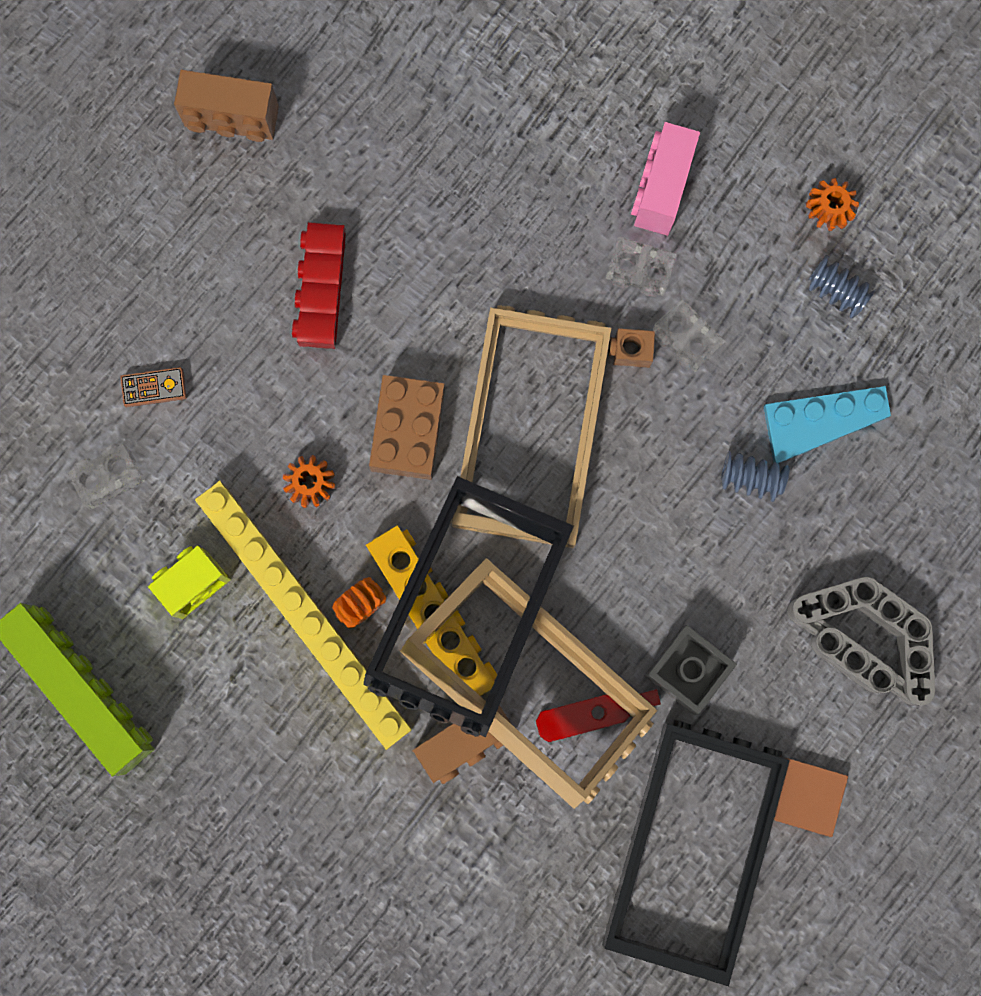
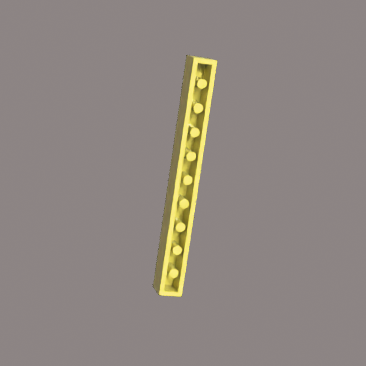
(302, 613)

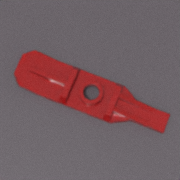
(578, 717)

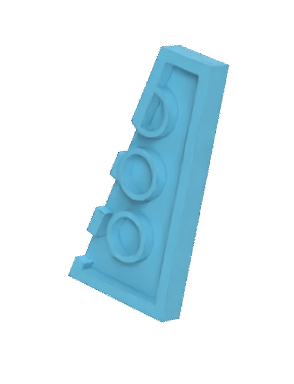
(815, 421)

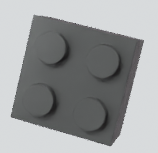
(690, 670)

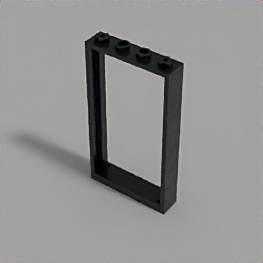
(505, 511)
(739, 749)

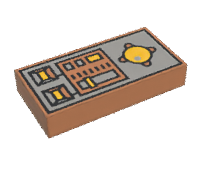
(153, 387)

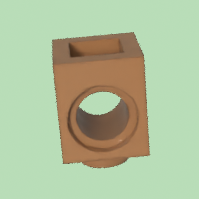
(641, 338)

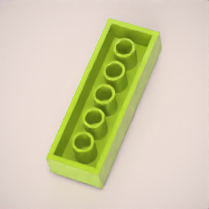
(74, 689)

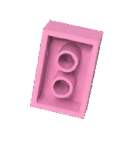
(664, 178)

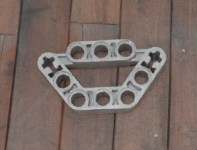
(899, 683)

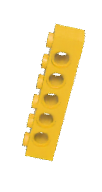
(383, 551)

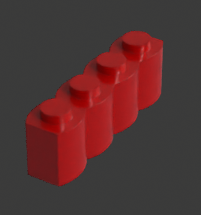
(321, 285)

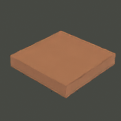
(811, 798)

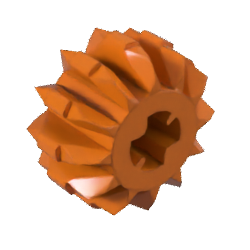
(840, 196)
(316, 472)
(359, 602)

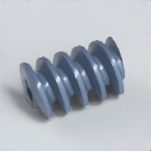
(840, 287)
(754, 476)

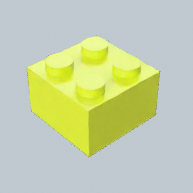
(188, 582)

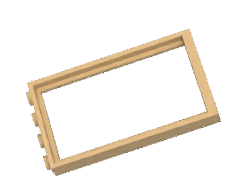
(536, 322)
(566, 644)

